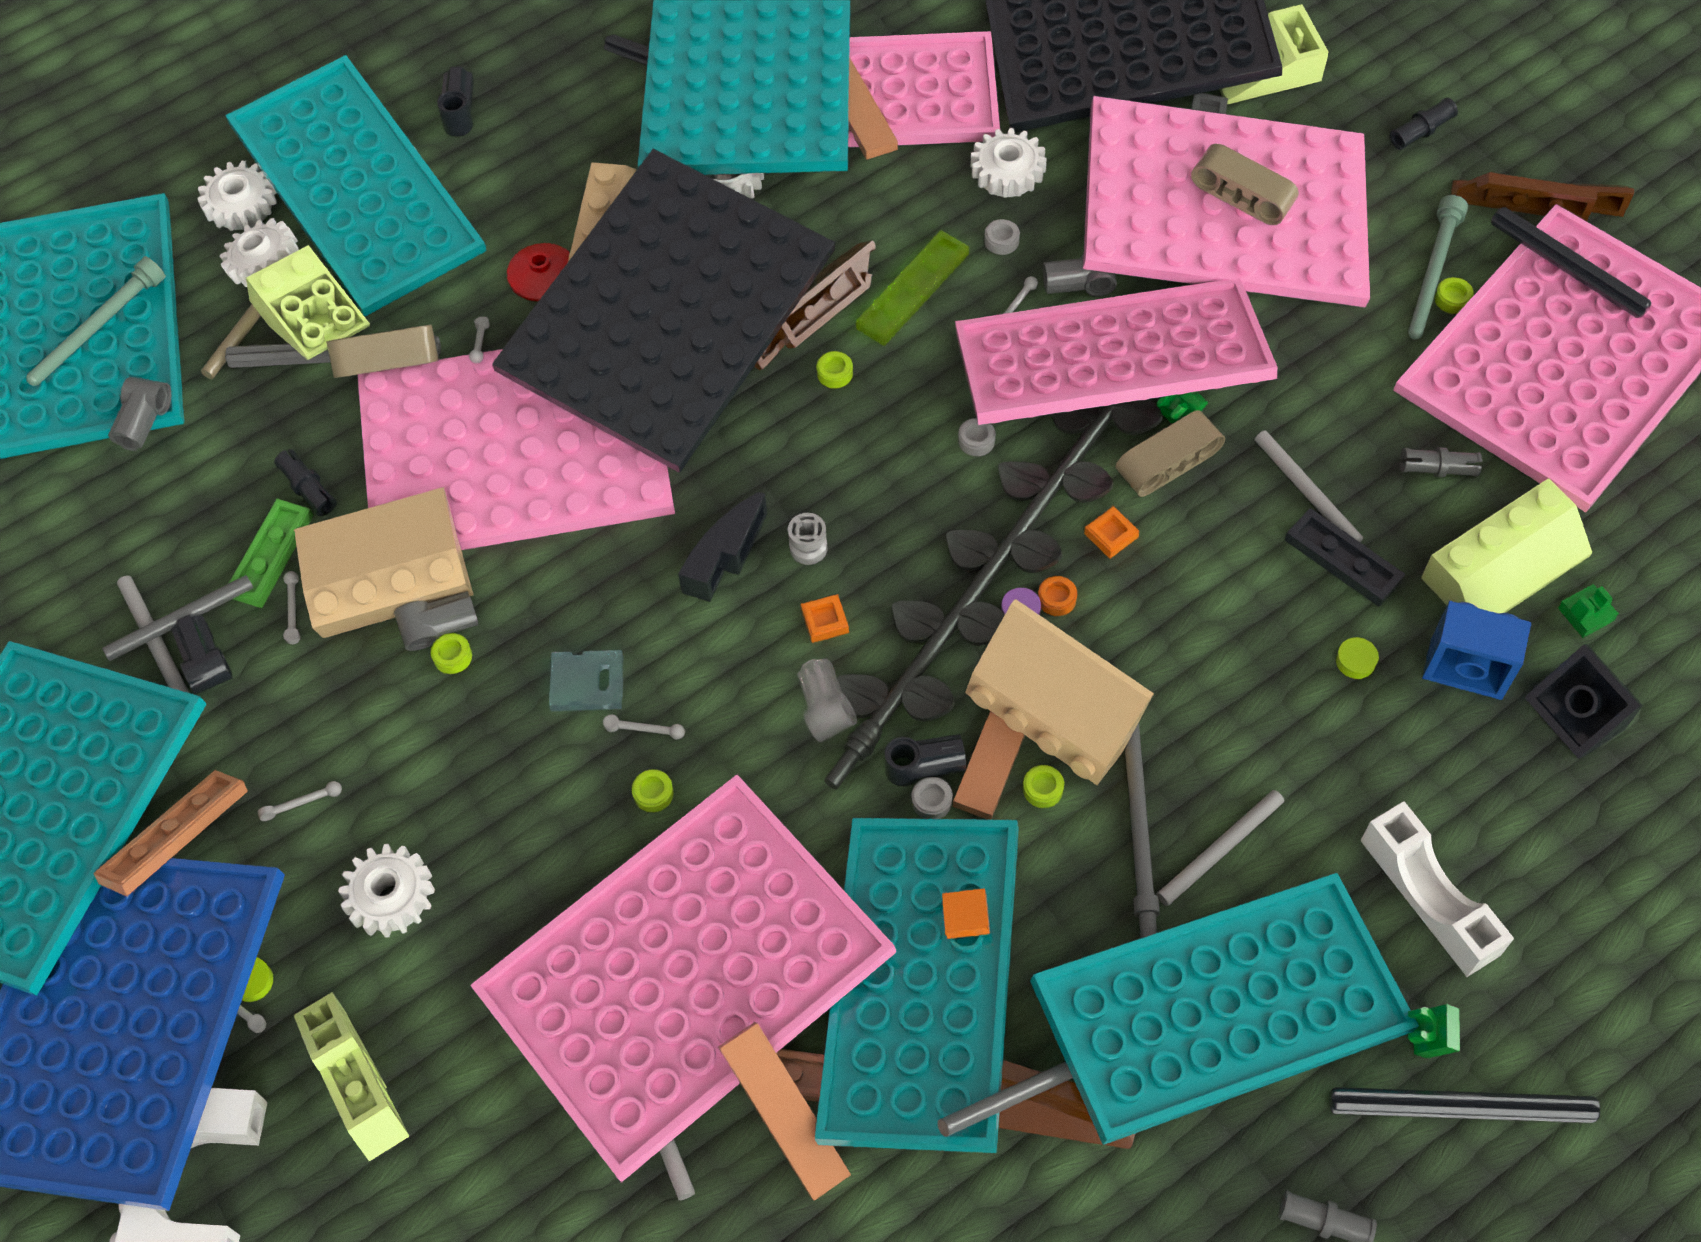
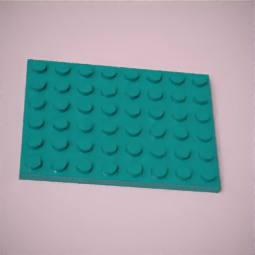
(748, 85)
(51, 281)
(74, 779)

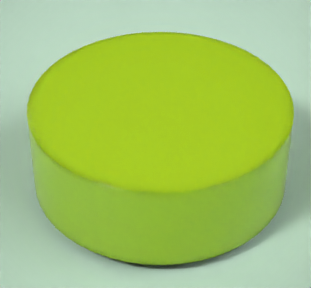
(1453, 294)
(834, 369)
(451, 653)
(1357, 658)
(1043, 786)
(652, 790)
(259, 982)

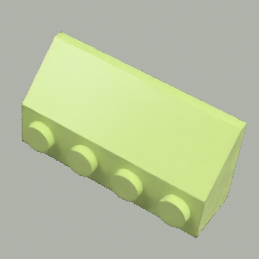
(1511, 552)

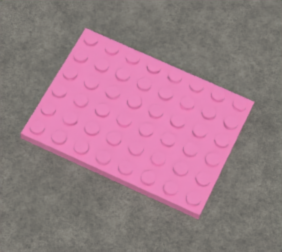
(1159, 225)
(1558, 370)
(501, 453)
(669, 962)

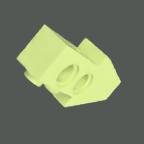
(350, 1077)

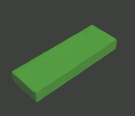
(271, 550)

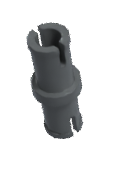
(1440, 462)
(1326, 1218)

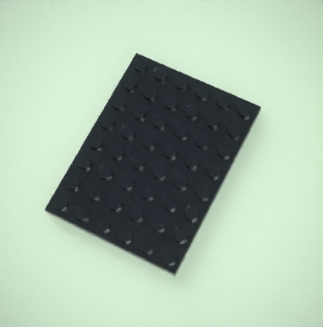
(1129, 50)
(664, 309)

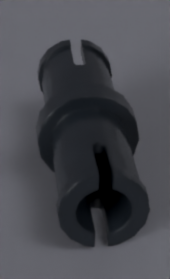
(1423, 123)
(305, 482)

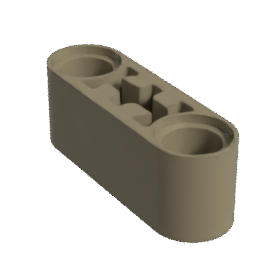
(1244, 184)
(382, 351)
(1170, 453)

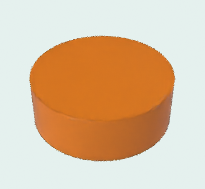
(1057, 595)

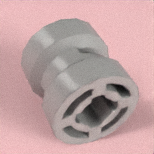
(807, 538)

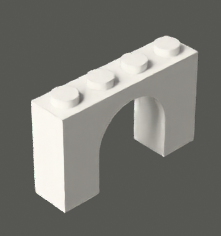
(228, 1118)

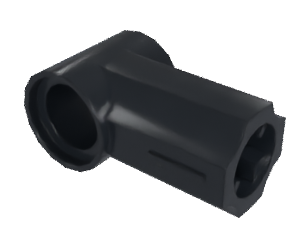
(456, 101)
(203, 660)
(928, 758)

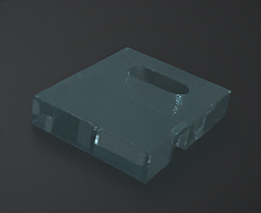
(577, 678)

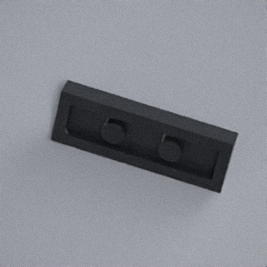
(1344, 557)

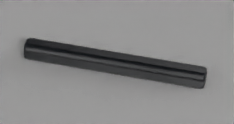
(1571, 262)

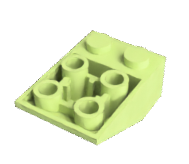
(1300, 52)
(304, 303)

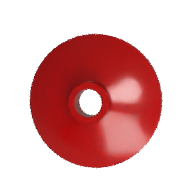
(535, 269)

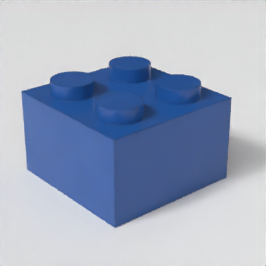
(1477, 649)

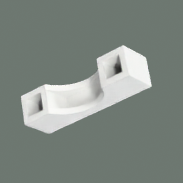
(1406, 855)

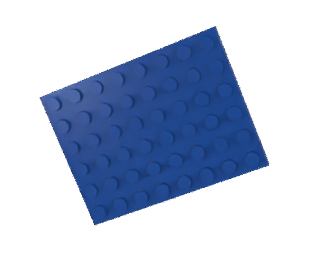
(129, 1034)

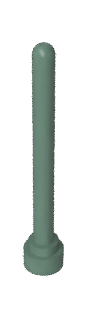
(1450, 214)
(146, 274)

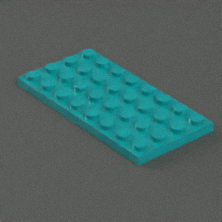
(356, 185)
(1221, 1006)
(933, 1017)

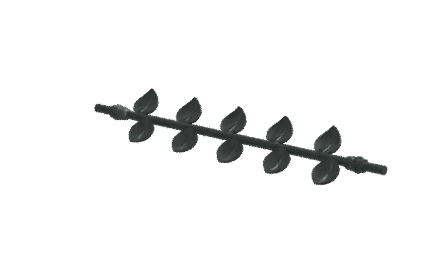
(971, 550)

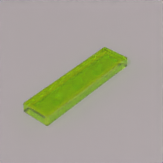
(912, 288)

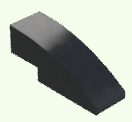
(723, 548)

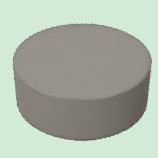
(1002, 237)
(975, 438)
(932, 798)

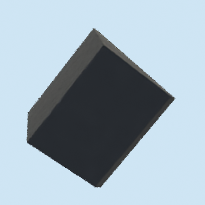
(1584, 702)

